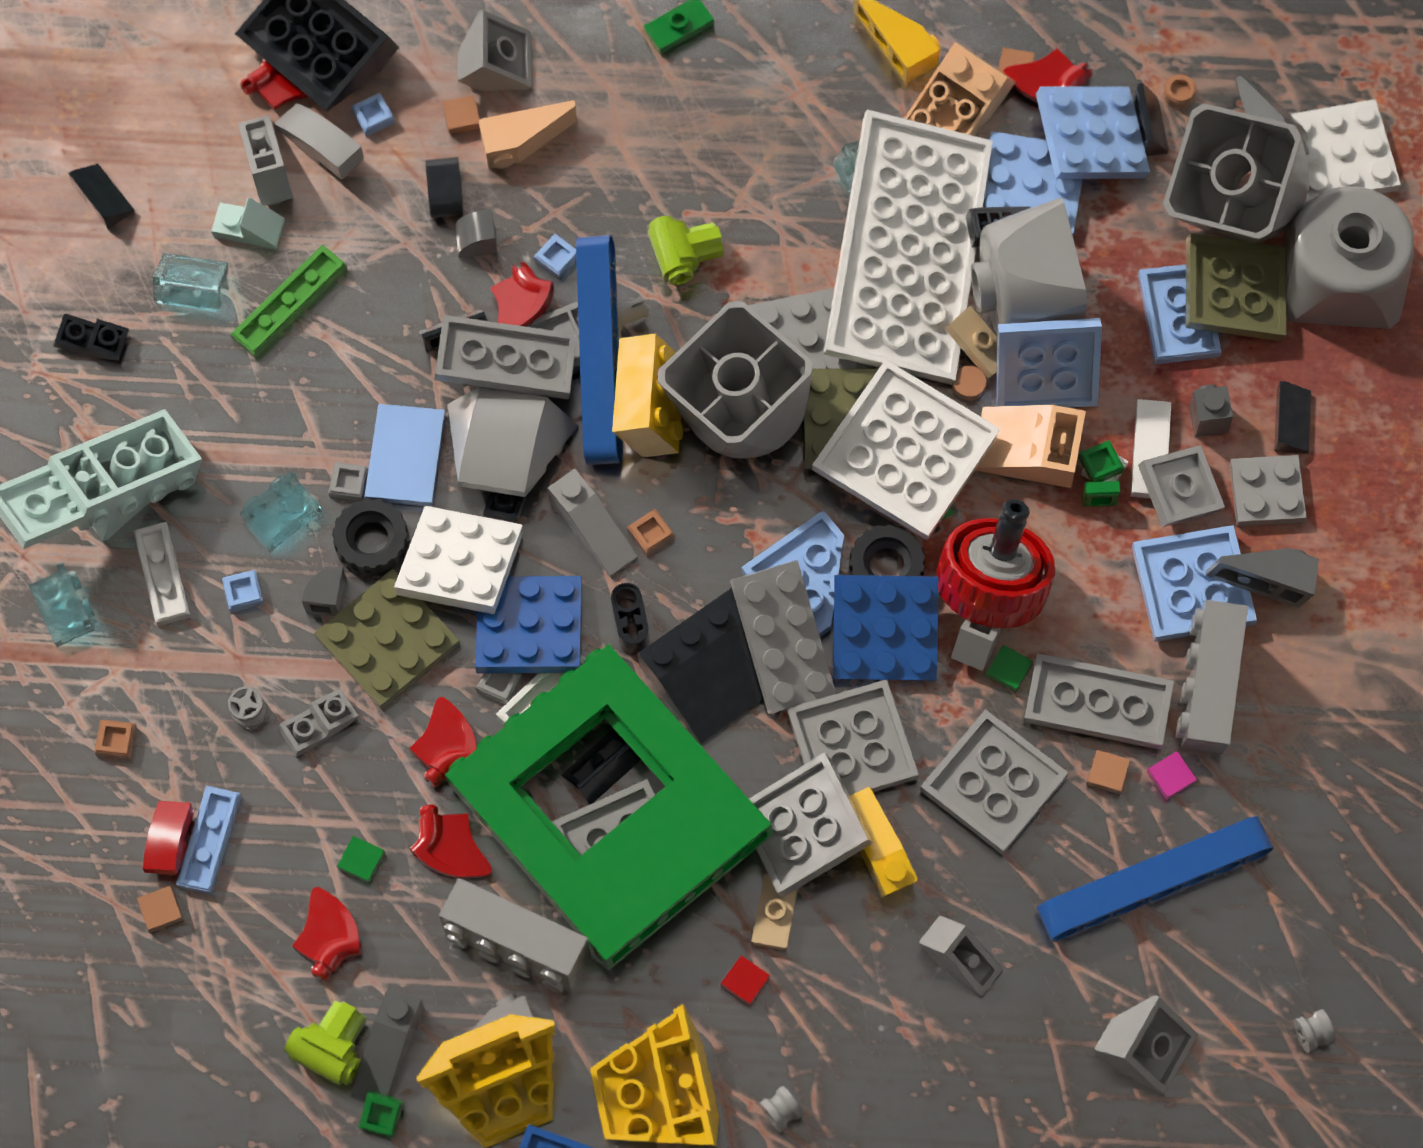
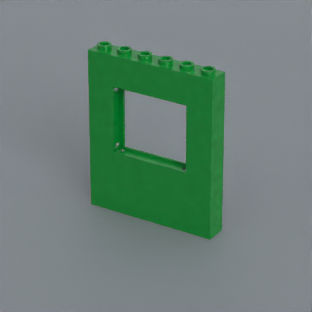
(654, 857)

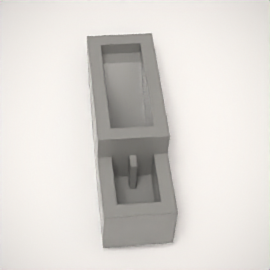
(320, 140)

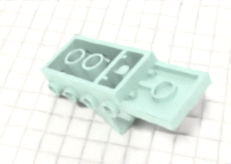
(100, 481)

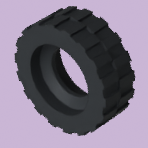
(371, 512)
(887, 538)

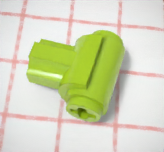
(683, 248)
(329, 1046)

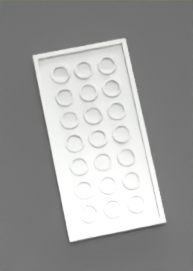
(907, 246)

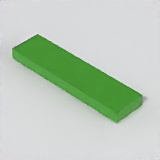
(288, 301)

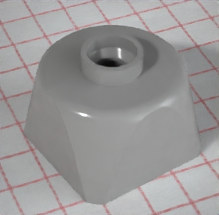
(1216, 155)
(1348, 260)
(1029, 268)
(739, 383)

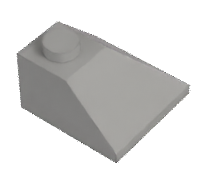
(495, 55)
(1147, 1043)

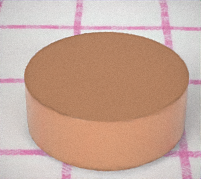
(1179, 91)
(969, 383)

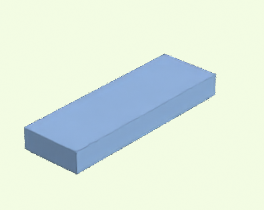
(209, 840)

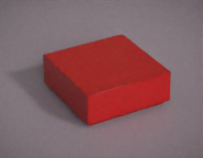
(745, 980)

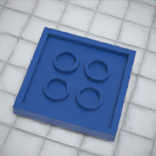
(532, 627)
(885, 627)

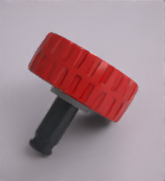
(996, 570)

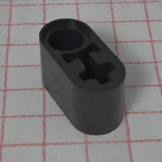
(444, 187)
(624, 616)

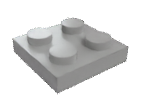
(1181, 486)
(1267, 490)

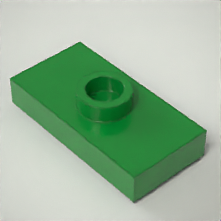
(678, 25)

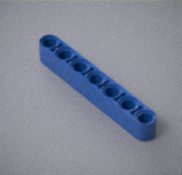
(598, 347)
(1154, 878)

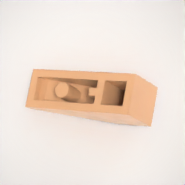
(519, 134)

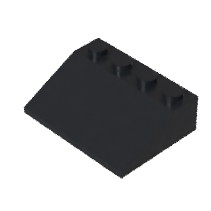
(318, 45)
(705, 669)

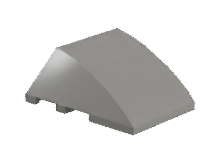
(505, 439)

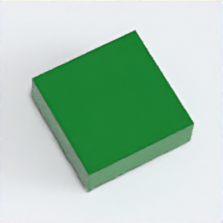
(1101, 462)
(1100, 493)
(1009, 668)
(361, 859)
(381, 1114)

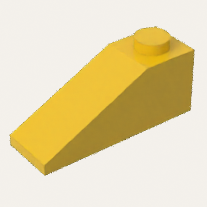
(900, 39)
(885, 856)

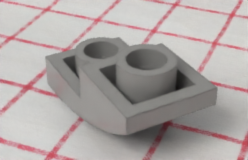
(318, 723)

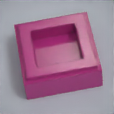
(1171, 775)

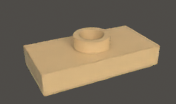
(975, 340)
(773, 917)

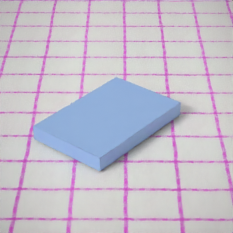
(1165, 313)
(405, 455)

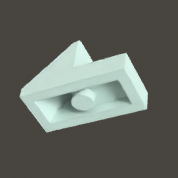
(248, 224)

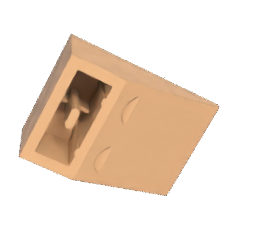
(961, 93)
(1034, 443)

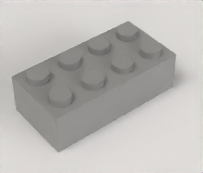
(1213, 676)
(514, 936)

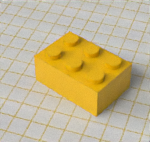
(641, 408)

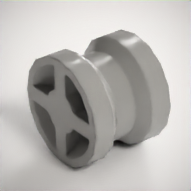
(243, 700)
(1315, 1031)
(781, 1109)

